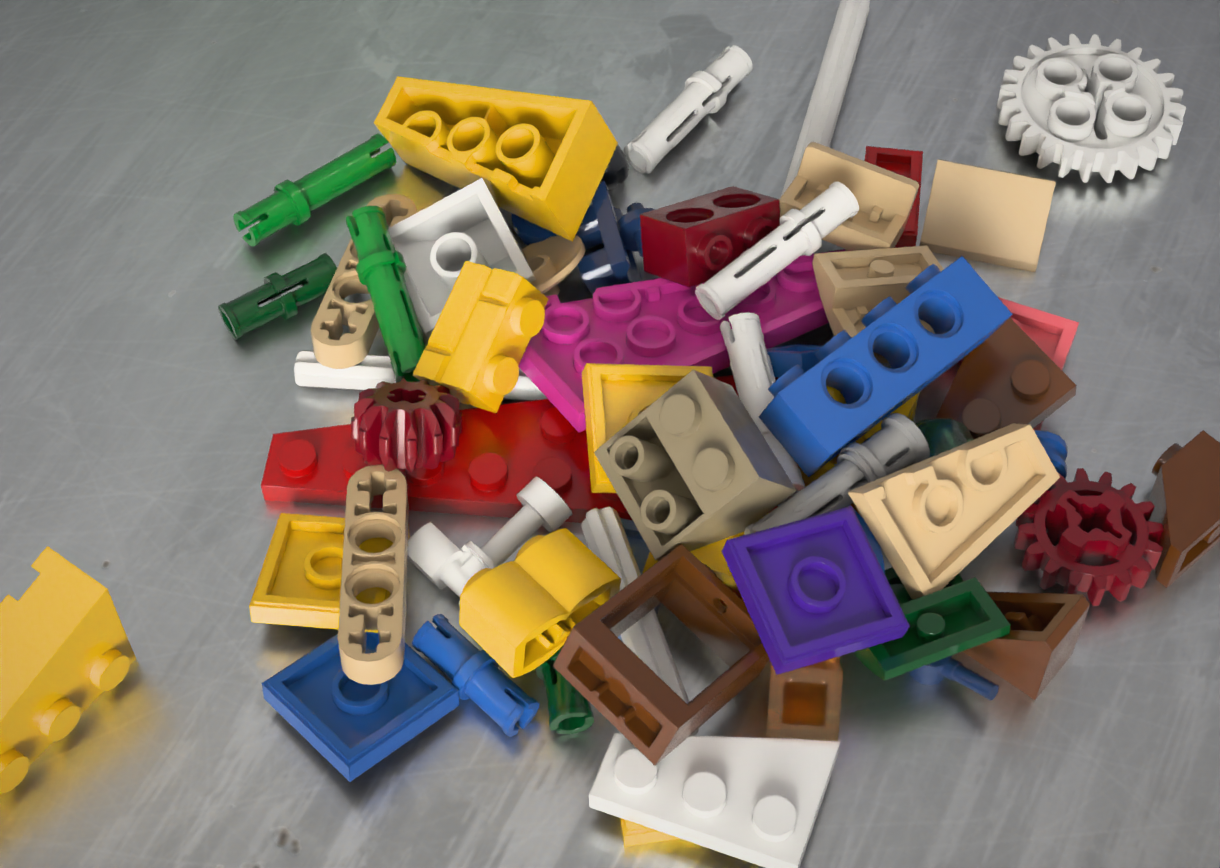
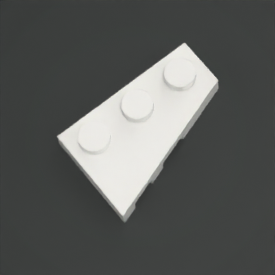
(722, 793)

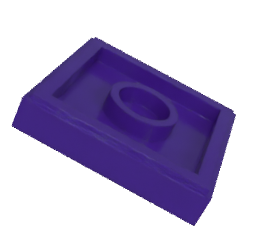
(814, 589)

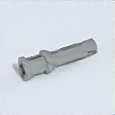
(885, 452)

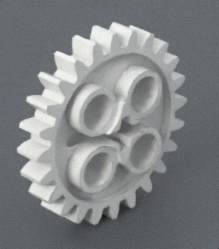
(1054, 116)

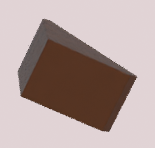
(1039, 641)

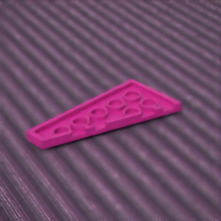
(658, 326)

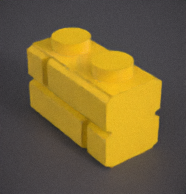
(482, 335)

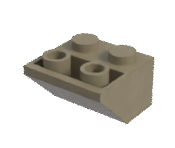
(693, 467)

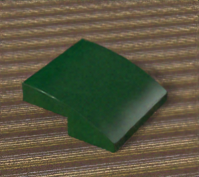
(939, 627)

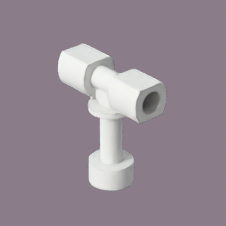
(453, 567)

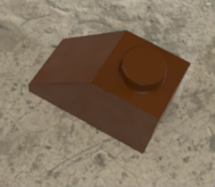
(1186, 504)

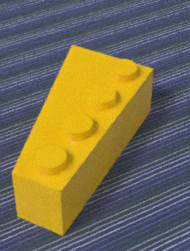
(531, 149)
(56, 658)

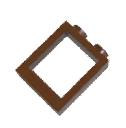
(626, 688)

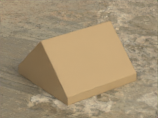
(987, 215)

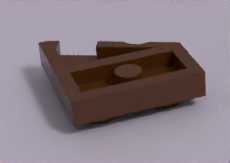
(1006, 384)

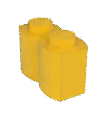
(532, 603)

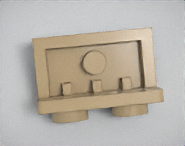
(882, 197)

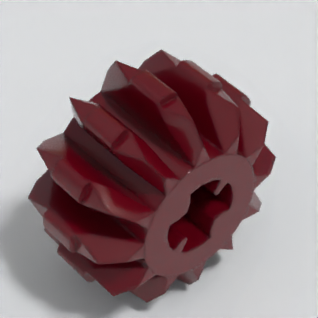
(406, 425)

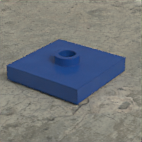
(355, 721)

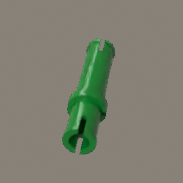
(296, 200)
(383, 273)

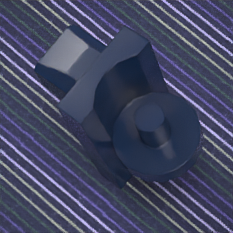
(621, 238)

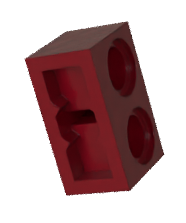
(705, 233)

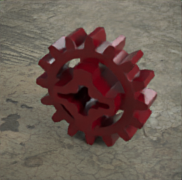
(1091, 537)

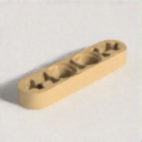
(351, 348)
(371, 570)

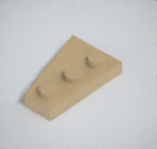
(954, 504)

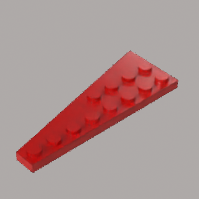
(490, 465)

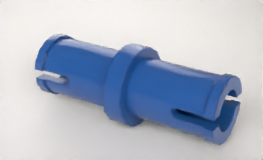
(475, 675)

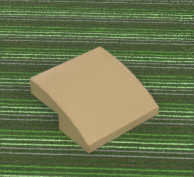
(861, 279)

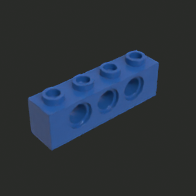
(818, 427)

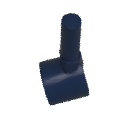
(955, 671)

